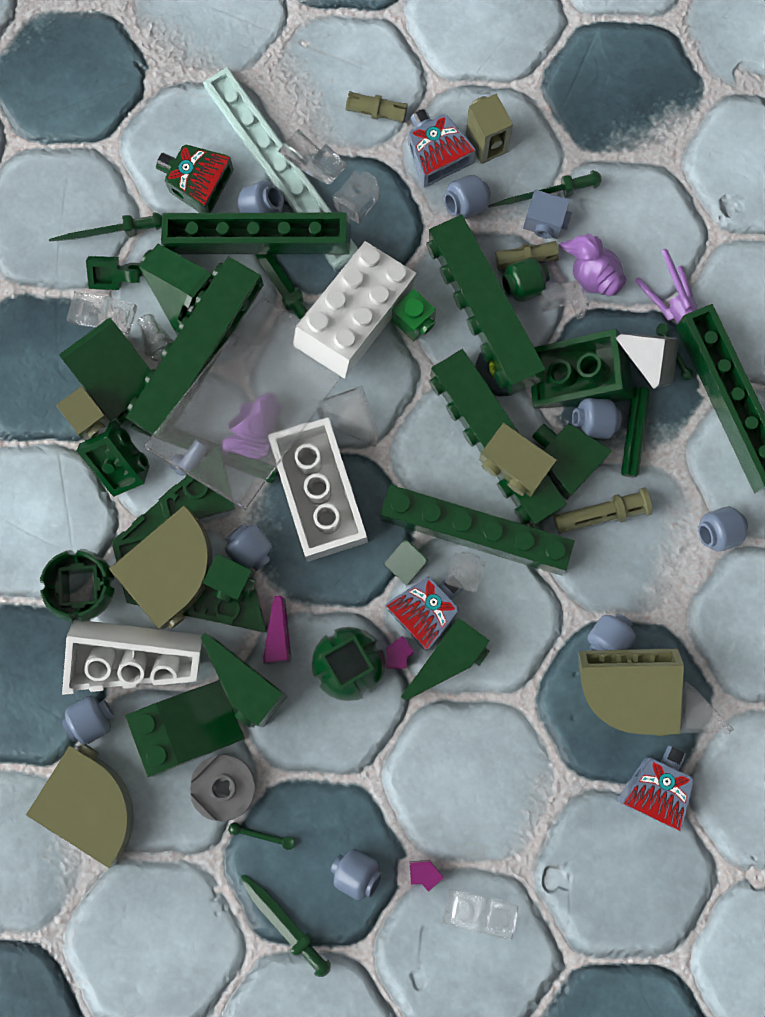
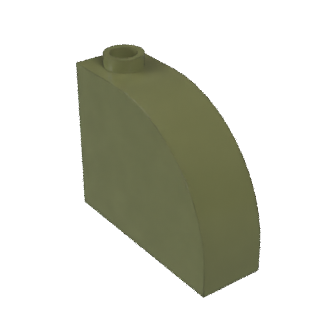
(167, 568)
(634, 688)
(86, 805)

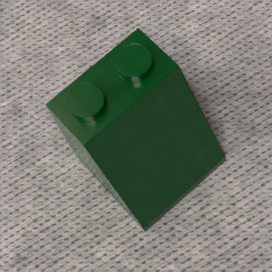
(108, 369)

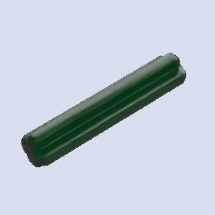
(635, 432)

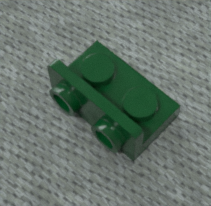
(115, 459)

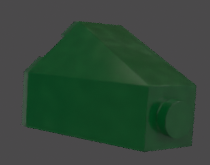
(174, 282)

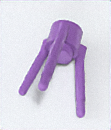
(681, 304)

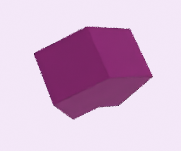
(397, 654)
(424, 873)

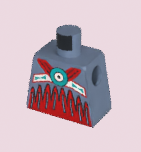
(438, 147)
(425, 610)
(660, 789)

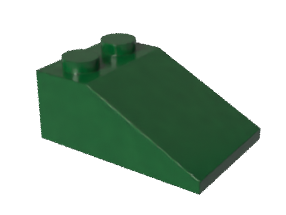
(583, 369)
(245, 687)
(184, 728)

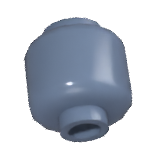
(467, 196)
(261, 198)
(597, 418)
(723, 529)
(248, 547)
(612, 633)
(87, 720)
(356, 874)

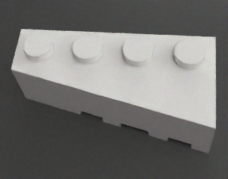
(126, 656)

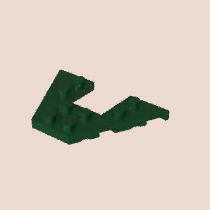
(203, 503)

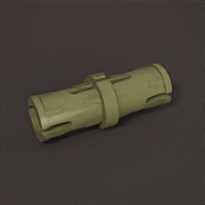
(376, 106)
(541, 252)

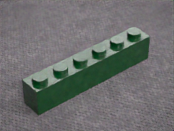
(256, 233)
(486, 305)
(200, 338)
(727, 389)
(482, 416)
(477, 530)

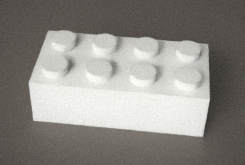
(353, 309)
(320, 493)

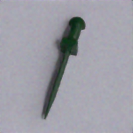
(567, 185)
(129, 225)
(292, 298)
(300, 943)

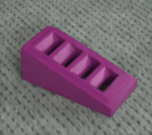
(277, 641)

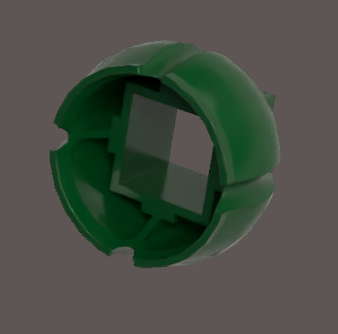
(57, 586)
(366, 681)

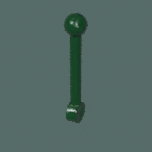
(687, 374)
(287, 842)

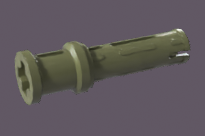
(618, 508)

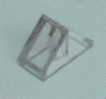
(699, 715)

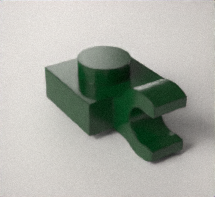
(107, 274)

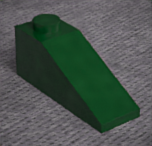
(453, 655)

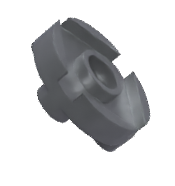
(204, 787)

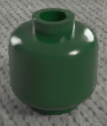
(525, 279)

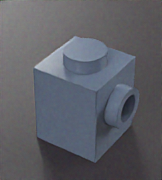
(547, 215)

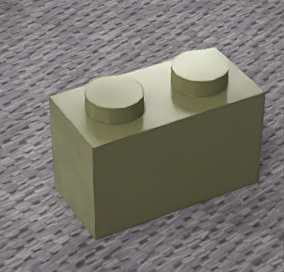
(488, 128)
(83, 414)
(516, 460)

